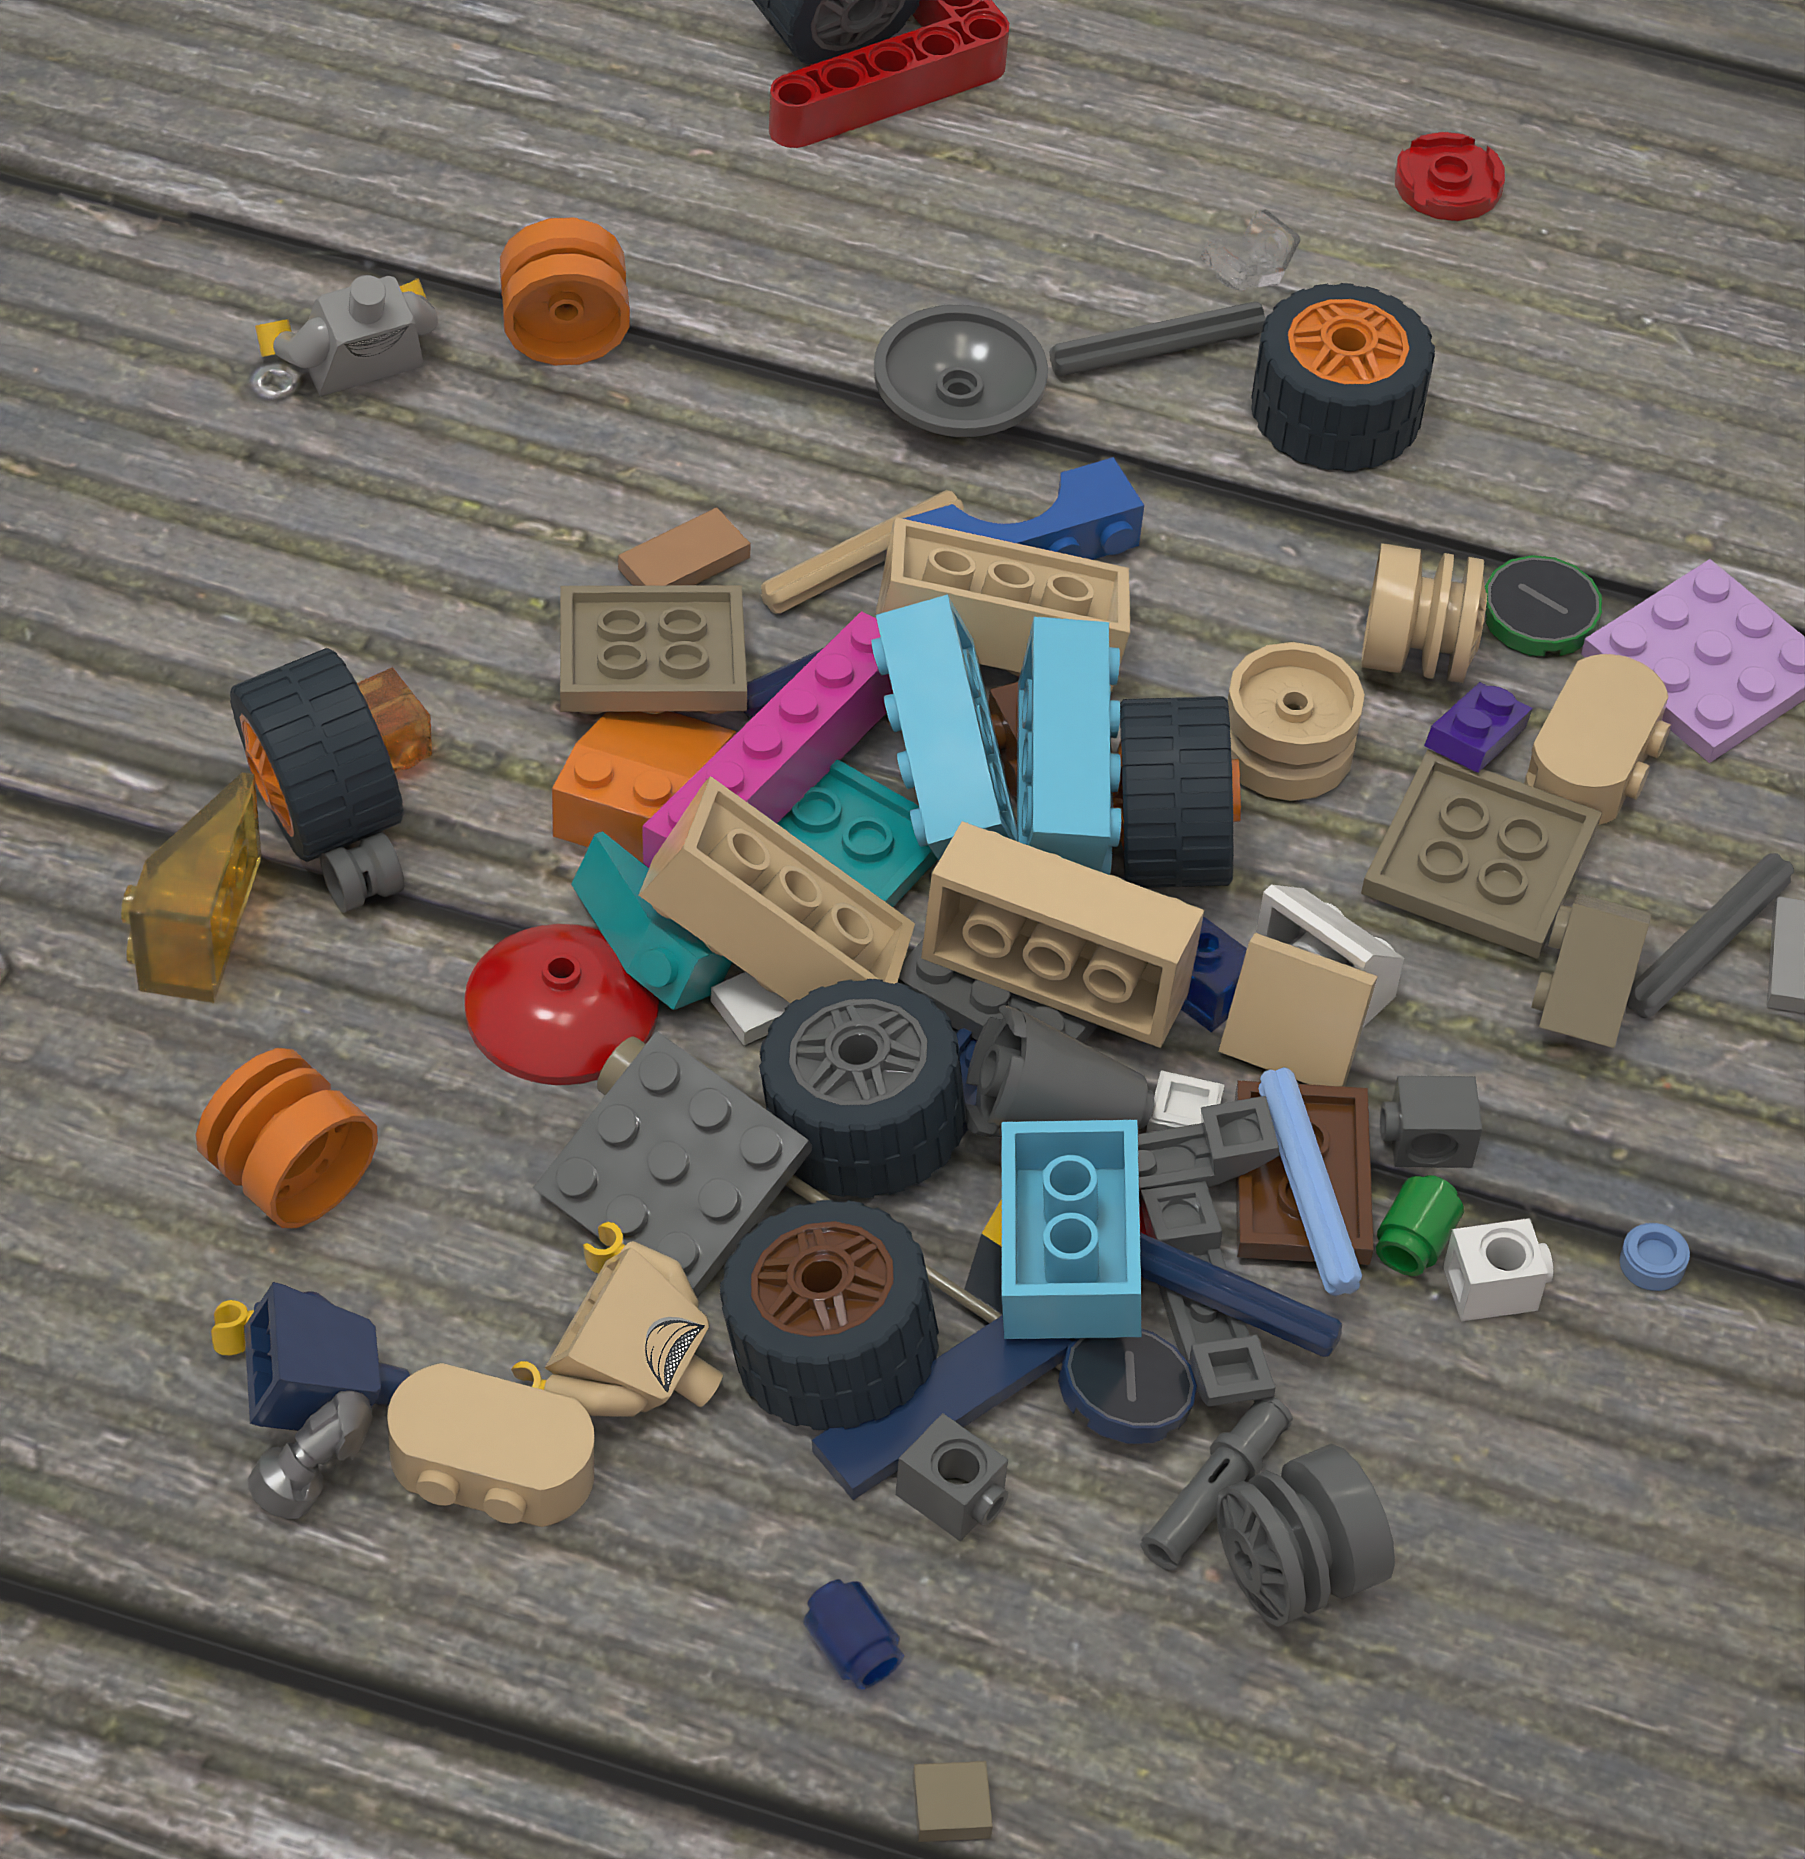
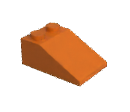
(627, 773)

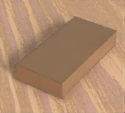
(686, 553)

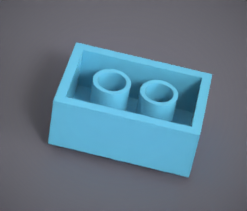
(1070, 1229)

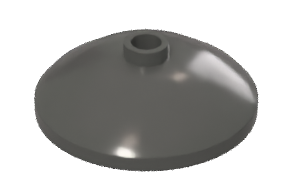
(960, 370)

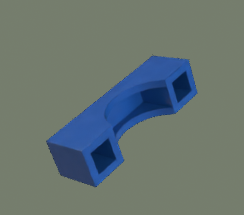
(1090, 519)

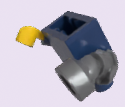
(309, 1374)

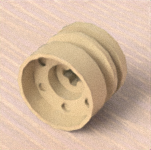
(1423, 613)

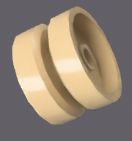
(1294, 720)

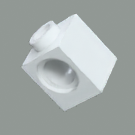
(1489, 1292)

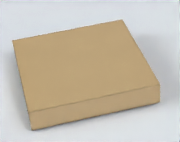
(1297, 1012)

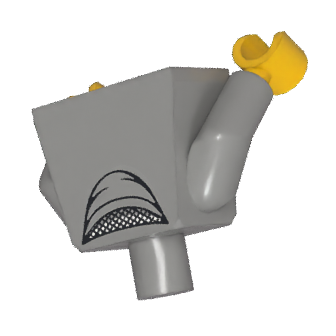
(356, 333)

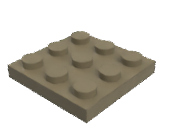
(652, 649)
(1481, 854)

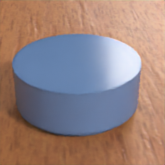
(1654, 1256)

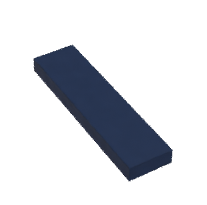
(960, 1385)

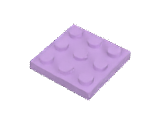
(1719, 654)

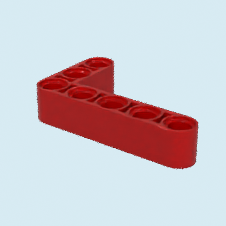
(953, 52)

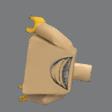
(630, 1335)

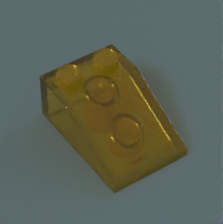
(195, 897)

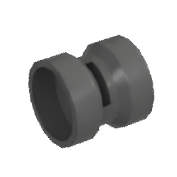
(362, 872)

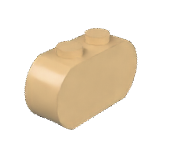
(1601, 734)
(491, 1445)

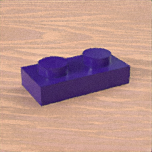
(1478, 726)

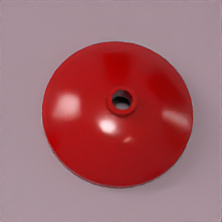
(551, 1025)

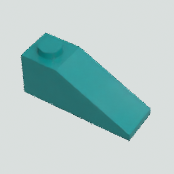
(649, 946)

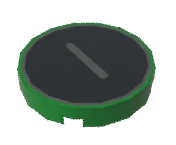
(1542, 605)

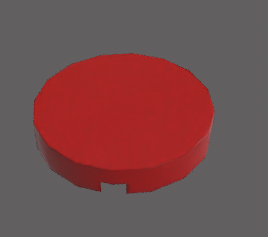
(1449, 176)

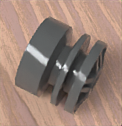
(1305, 1534)

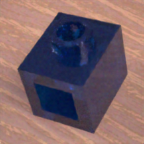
(1213, 976)

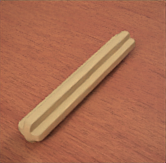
(841, 560)

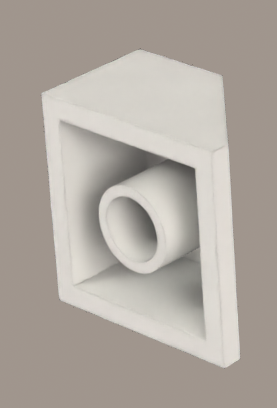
(1320, 928)

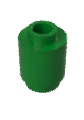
(1418, 1224)

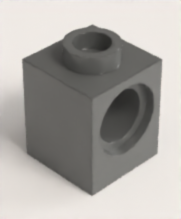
(1433, 1121)
(952, 1452)

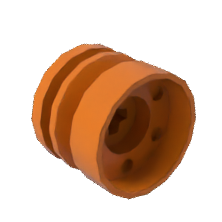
(286, 1137)

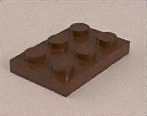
(1265, 1204)

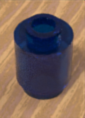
(853, 1633)

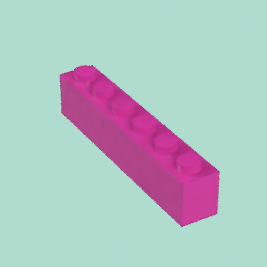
(794, 734)

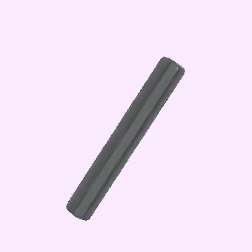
(1157, 338)
(1709, 935)

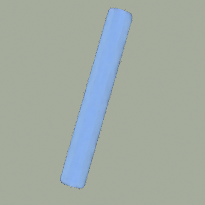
(1310, 1183)

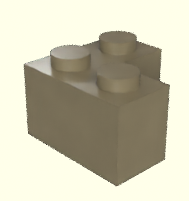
(1593, 970)

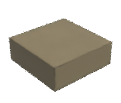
(952, 1801)

